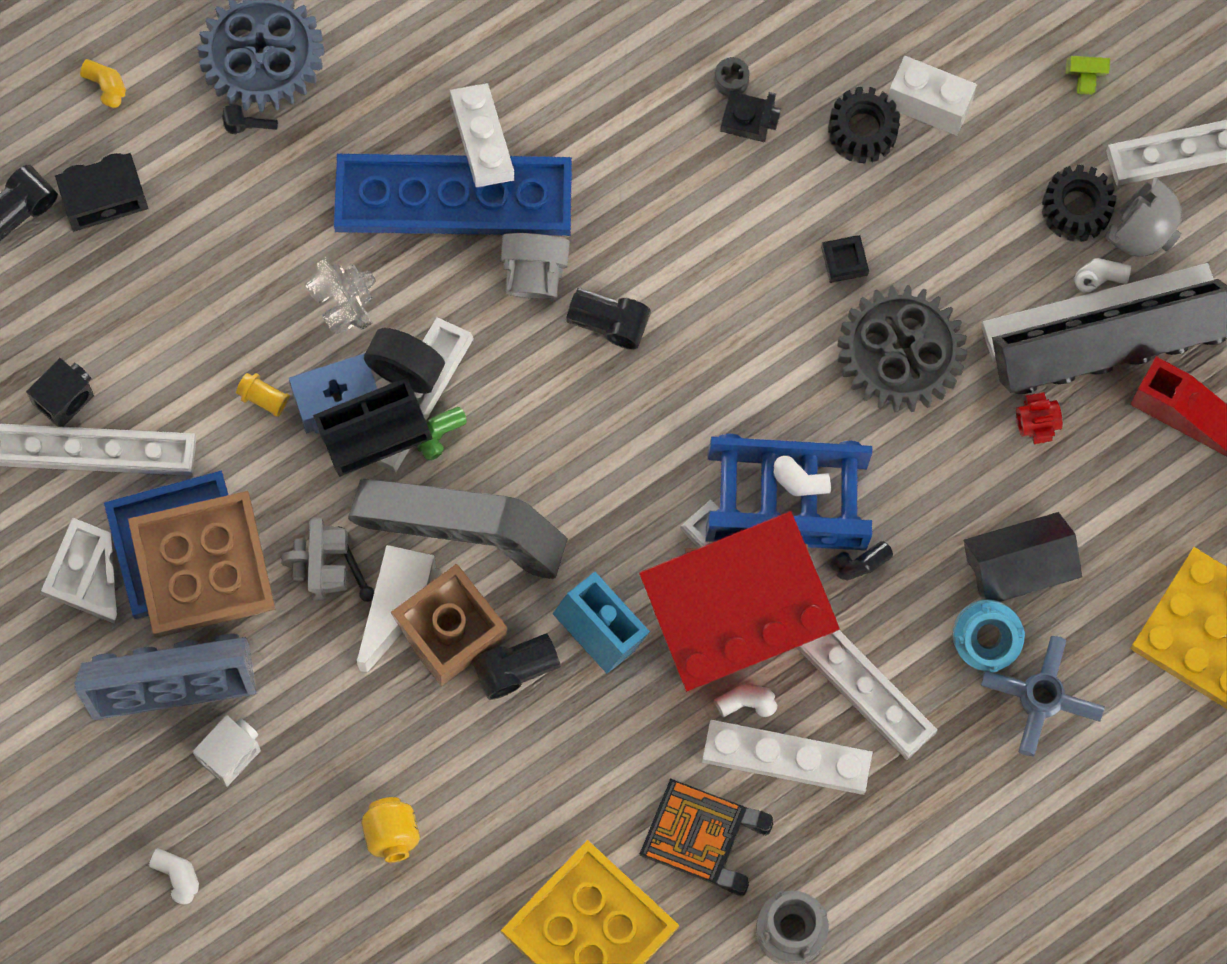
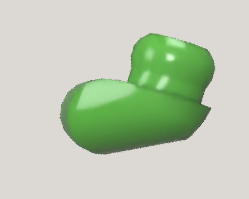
(438, 427)

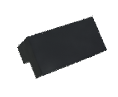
(372, 426)
(1024, 557)

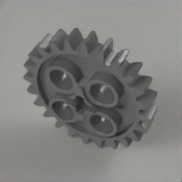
(934, 337)

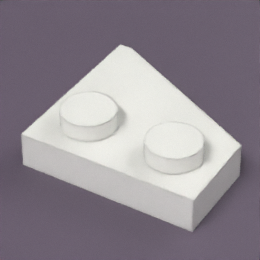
(84, 571)

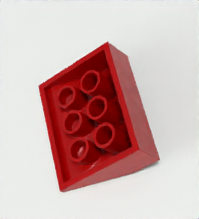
(739, 601)

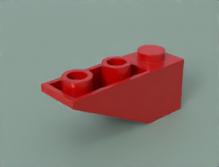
(1183, 404)

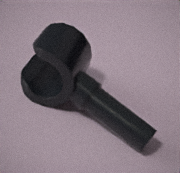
(235, 122)

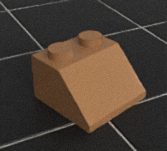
(449, 624)

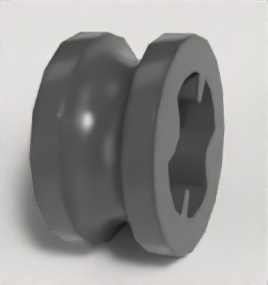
(725, 67)

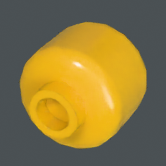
(390, 829)

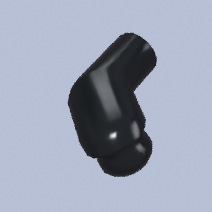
(864, 564)

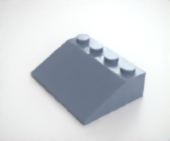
(166, 677)

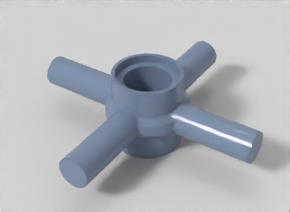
(1037, 711)

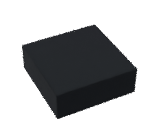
(845, 259)

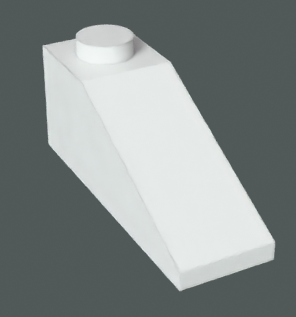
(400, 577)

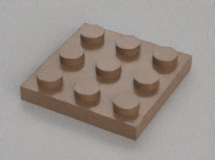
(201, 564)

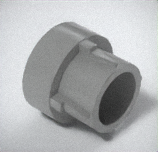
(534, 264)
(799, 907)

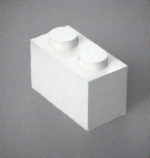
(931, 95)

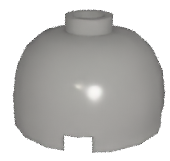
(1148, 221)

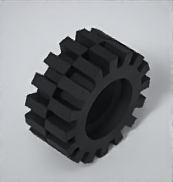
(868, 104)
(1075, 224)

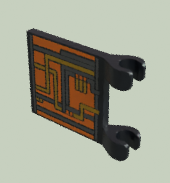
(697, 833)

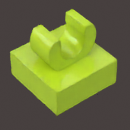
(1087, 69)

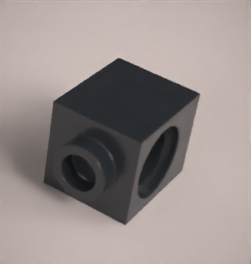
(61, 392)

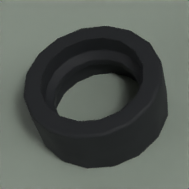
(401, 355)

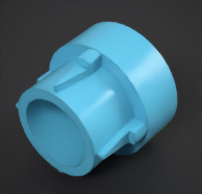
(1003, 651)

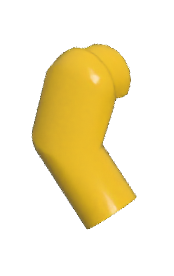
(109, 82)

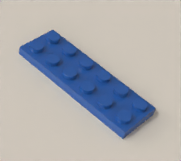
(441, 198)

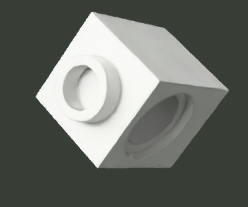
(228, 749)

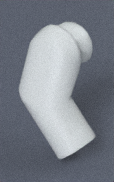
(1098, 272)
(797, 481)
(747, 695)
(180, 872)

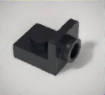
(750, 116)

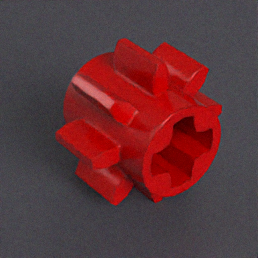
(1039, 418)

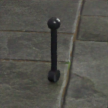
(366, 592)

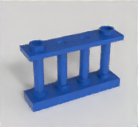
(844, 532)

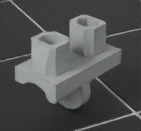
(321, 577)

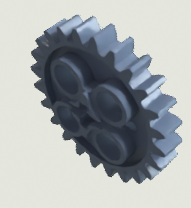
(260, 82)

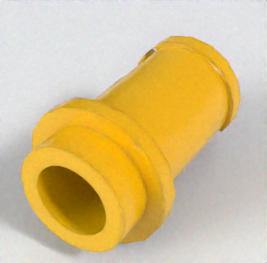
(262, 394)

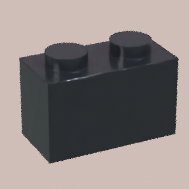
(101, 191)

